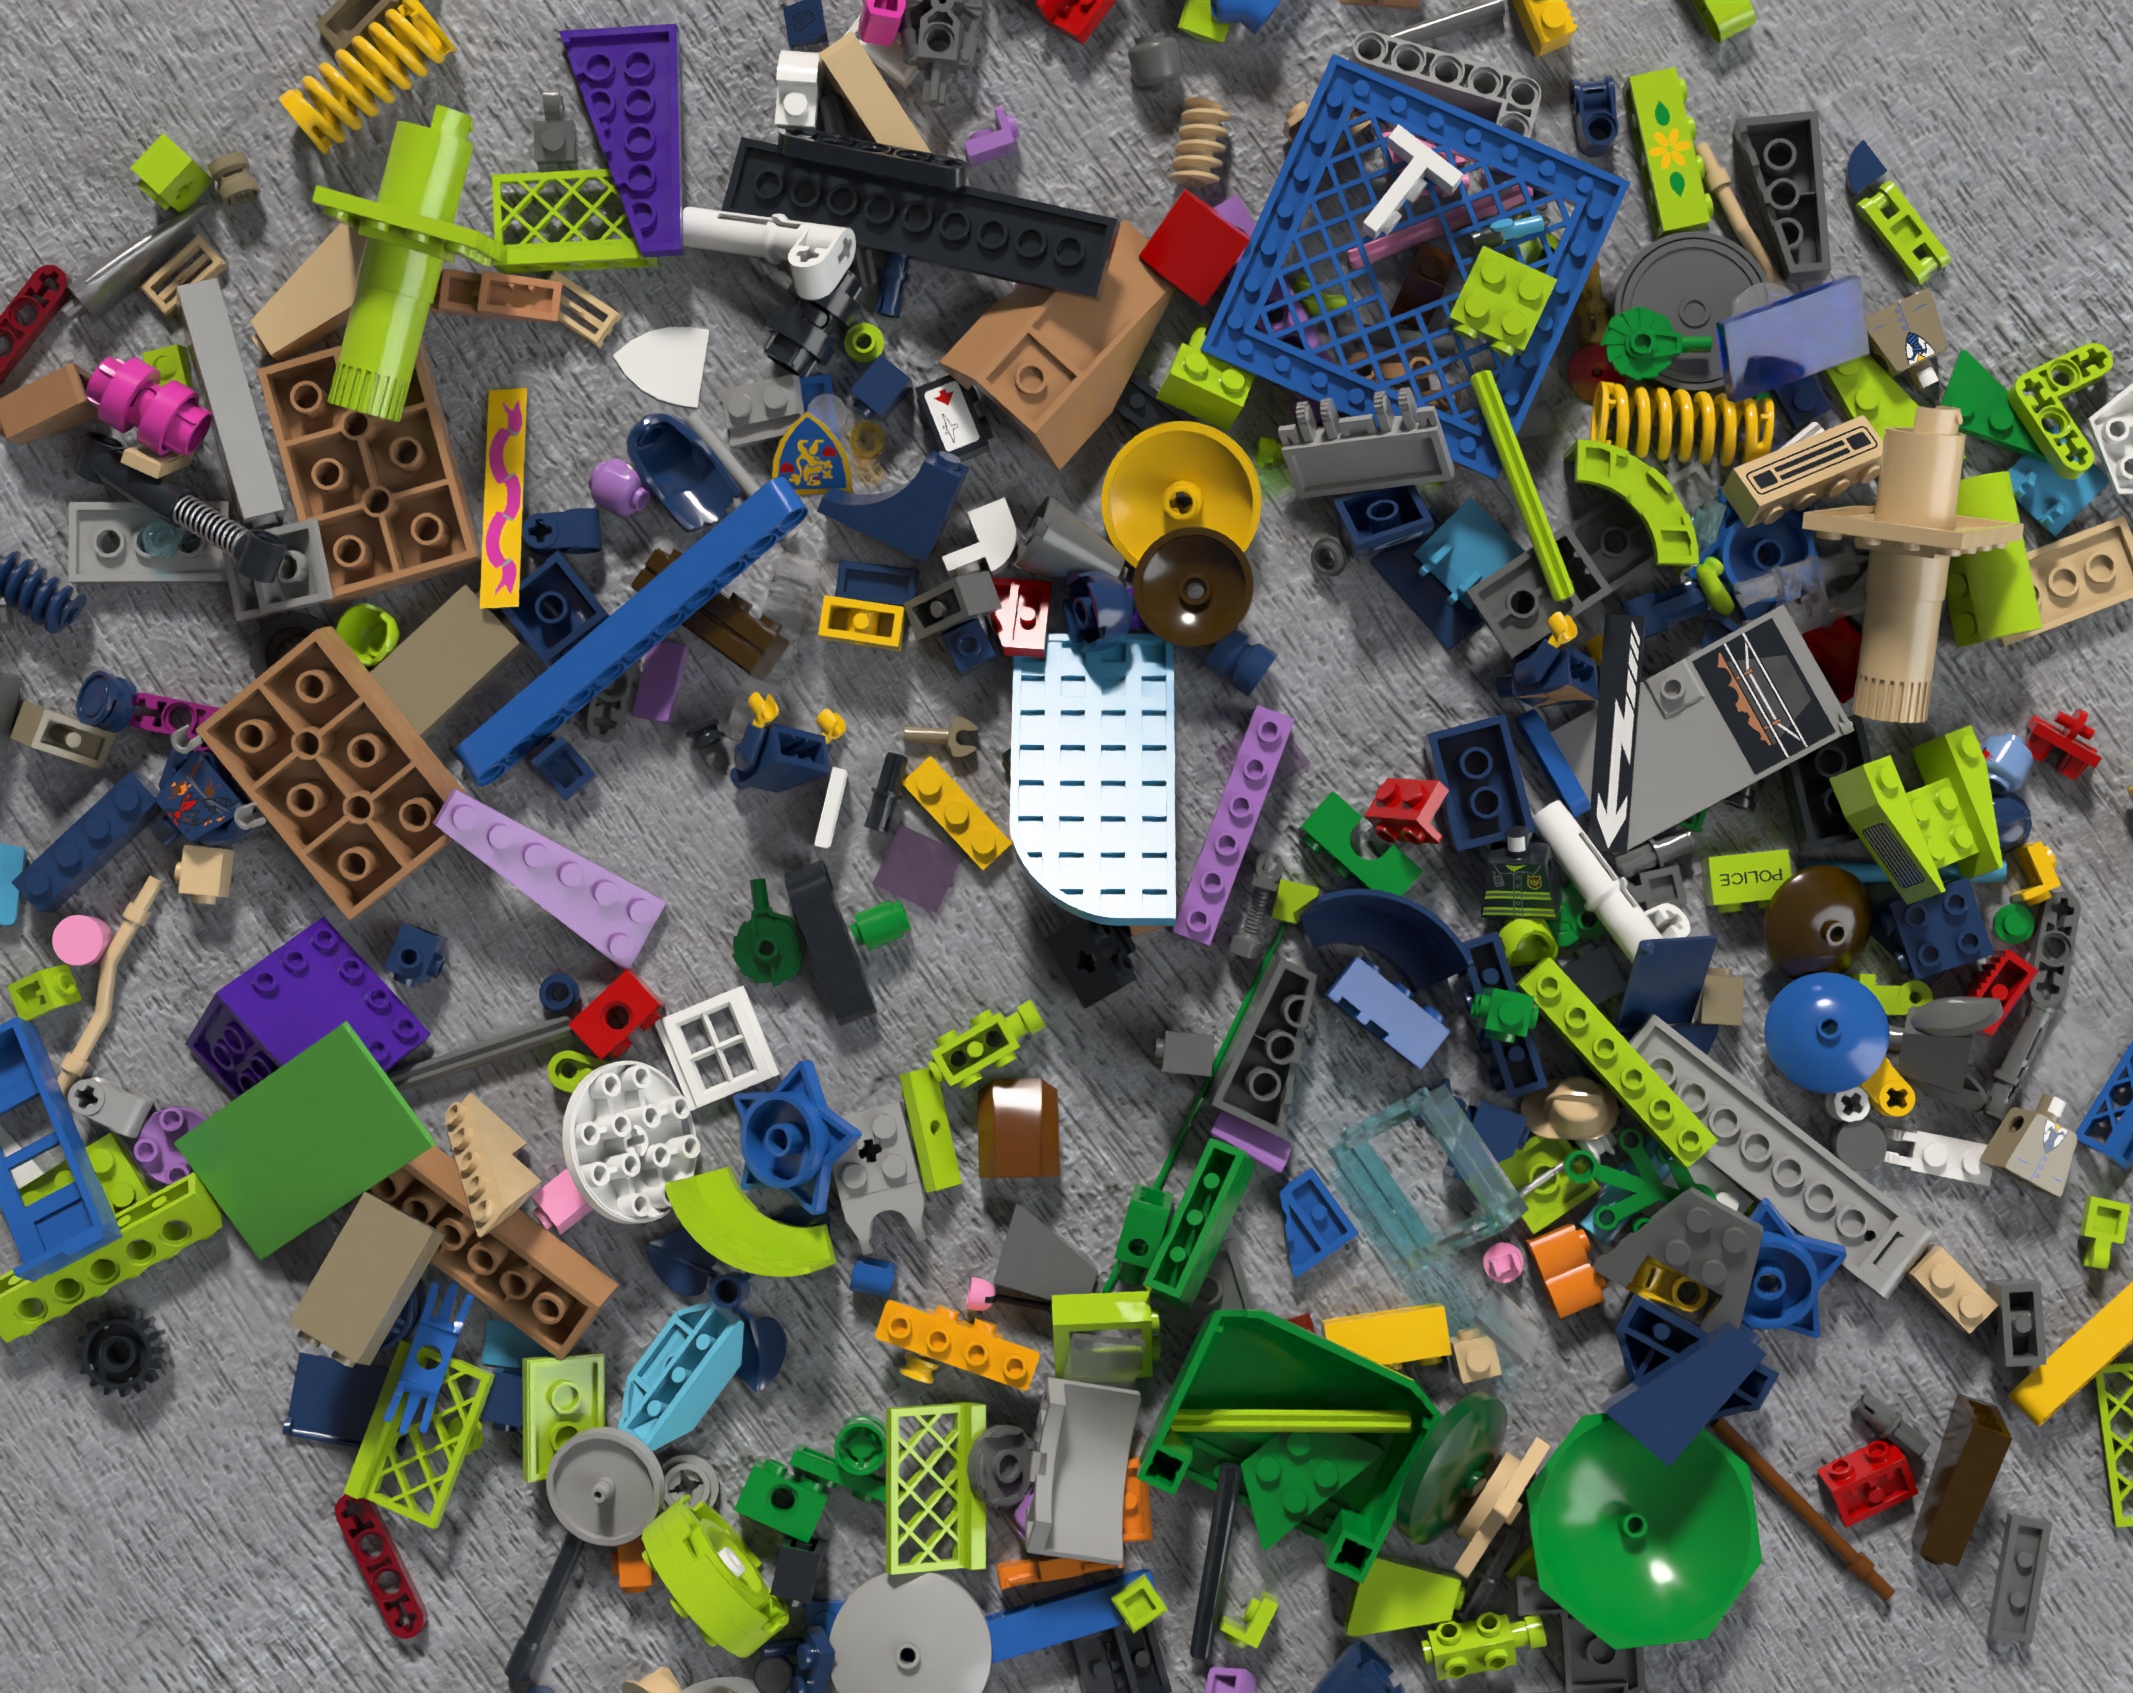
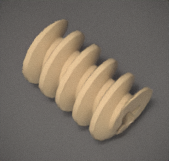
(1199, 143)

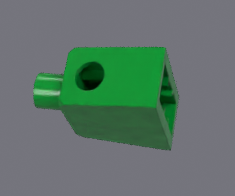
(1145, 1221)

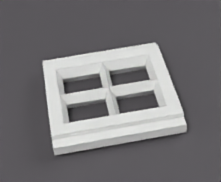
(684, 1062)

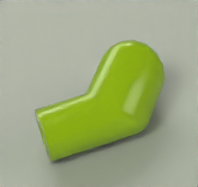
(1309, 303)
(1715, 592)

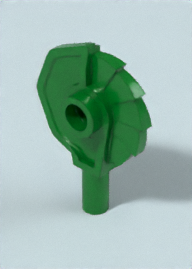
(1644, 342)

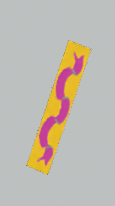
(503, 498)

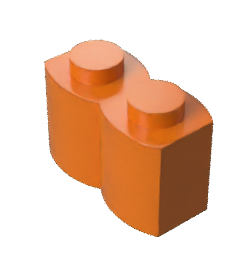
(1565, 1269)

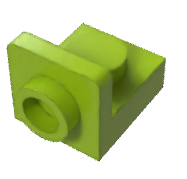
(44, 992)
(1257, 1617)

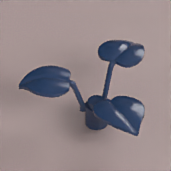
(686, 1270)

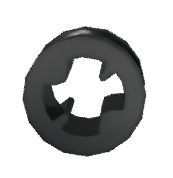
(705, 734)

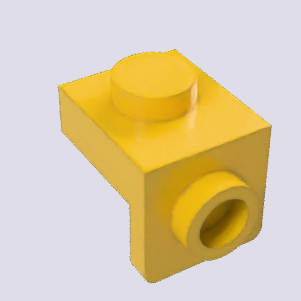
(2039, 867)

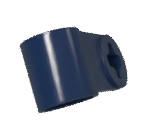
(1594, 107)
(572, 532)

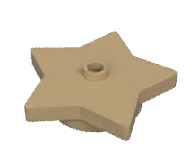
(1497, 1503)

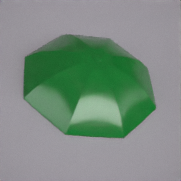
(1642, 1544)

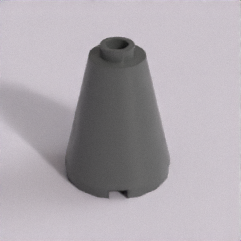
(1065, 545)

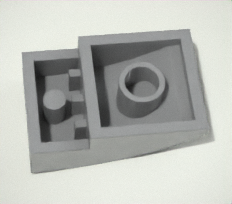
(299, 581)

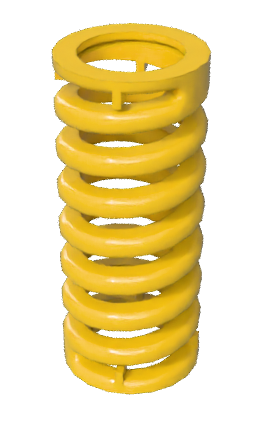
(425, 35)
(1755, 414)

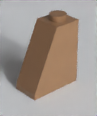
(47, 406)

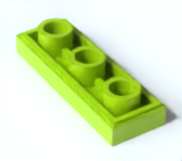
(930, 1130)

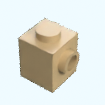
(204, 873)
(1474, 1355)

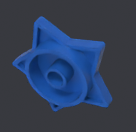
(1737, 550)
(793, 1138)
(1798, 1272)

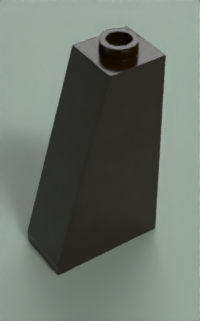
(1961, 1480)

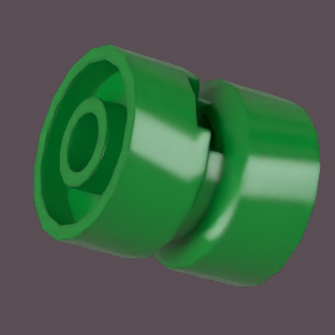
(861, 1445)

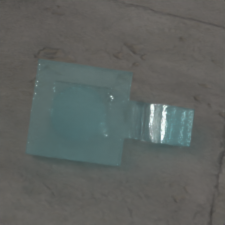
(1707, 523)

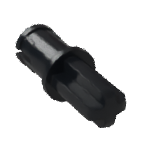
(886, 793)

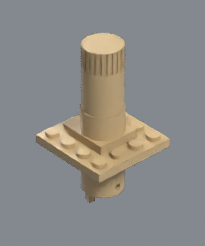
(1910, 549)

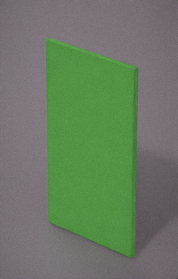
(304, 1141)

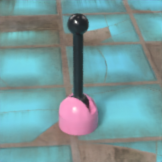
(983, 1295)

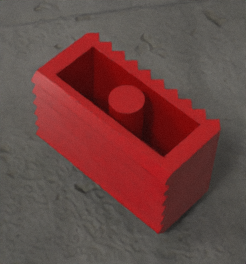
(2004, 978)

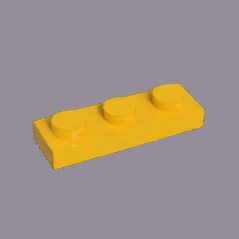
(956, 813)

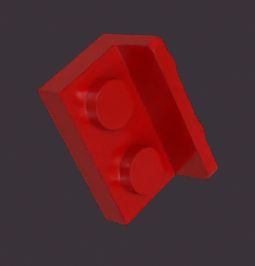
(1868, 1481)

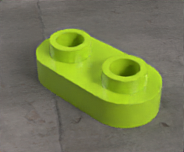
(583, 1062)

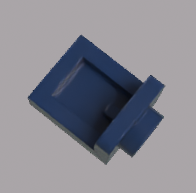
(562, 766)

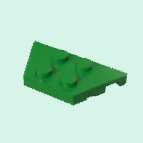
(1298, 1473)

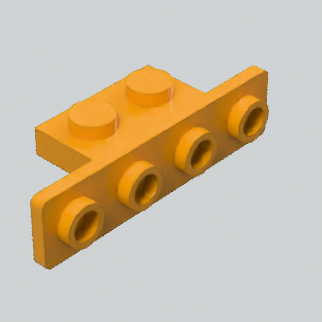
(958, 1342)

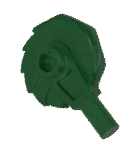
(769, 943)

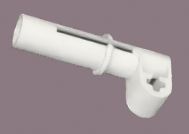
(814, 251)
(1601, 887)

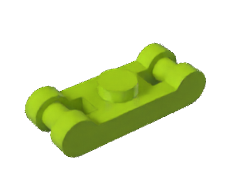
(1903, 233)

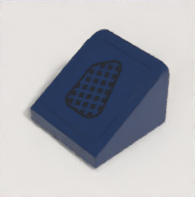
(805, 23)

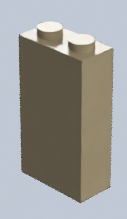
(447, 660)
(365, 1280)

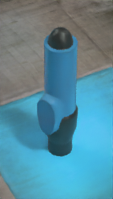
(1508, 229)

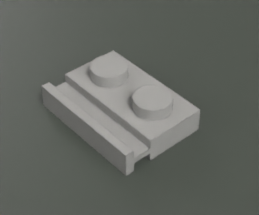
(762, 410)

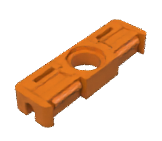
(1044, 1569)

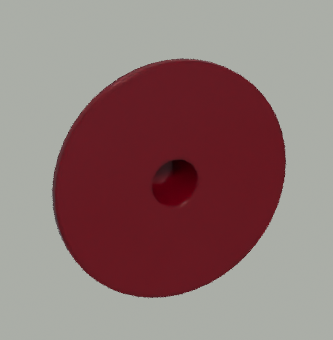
(1589, 368)

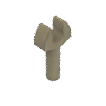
(943, 736)

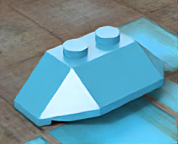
(682, 1373)

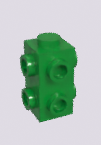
(1504, 1014)

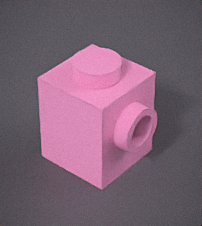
(559, 1204)

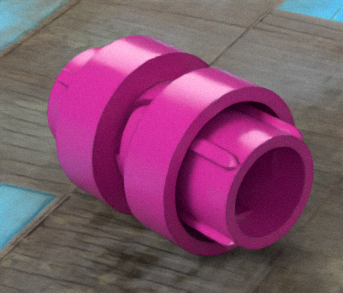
(165, 415)

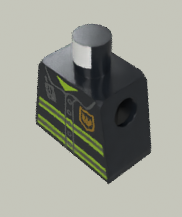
(1521, 879)

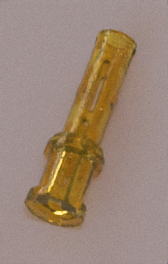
(1591, 309)

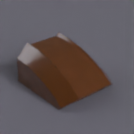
(1018, 1129)

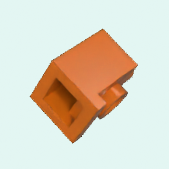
(631, 1567)

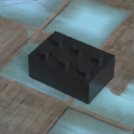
(1809, 793)

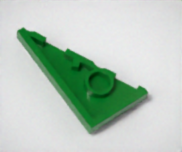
(1987, 409)

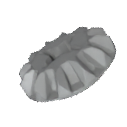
(696, 1469)

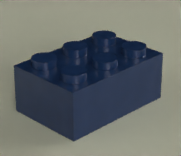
(1482, 781)

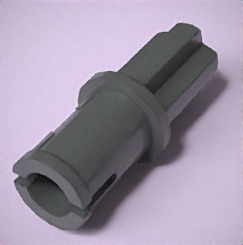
(1655, 853)
(1891, 1425)

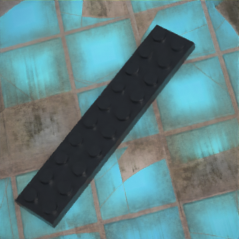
(931, 223)

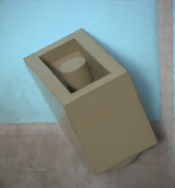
(62, 735)

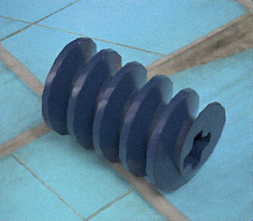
(35, 596)

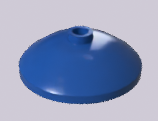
(1821, 1060)

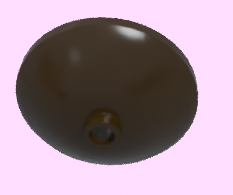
(1187, 560)
(1804, 914)

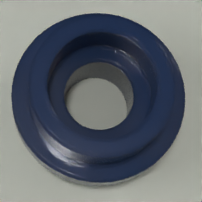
(547, 998)

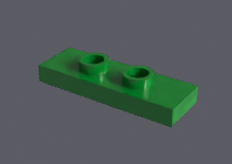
(830, 1474)

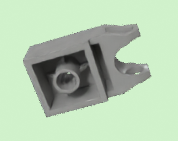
(881, 1184)

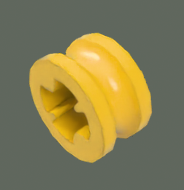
(919, 1367)

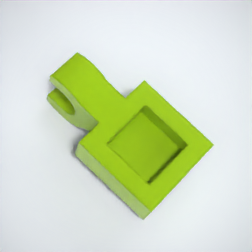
(2104, 1224)

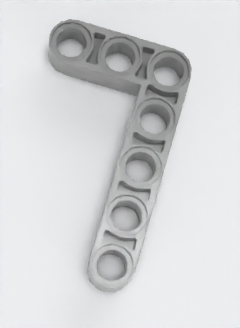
(1461, 91)

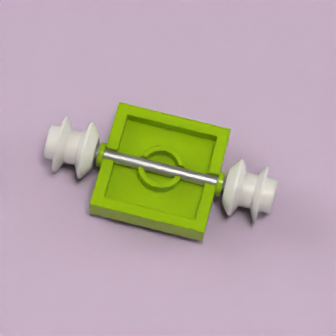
(1542, 1182)

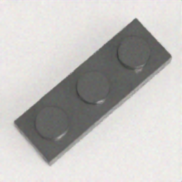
(2019, 1578)

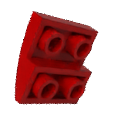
(1194, 247)

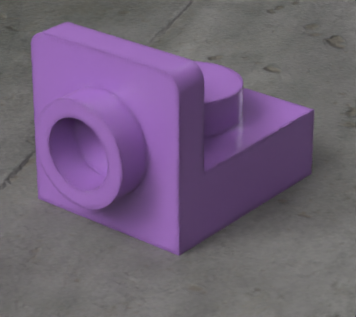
(989, 145)

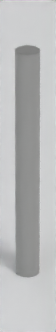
(734, 468)

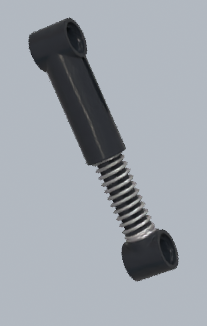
(254, 550)

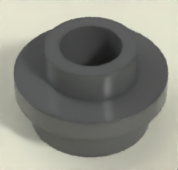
(1322, 560)

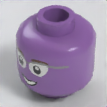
(618, 488)

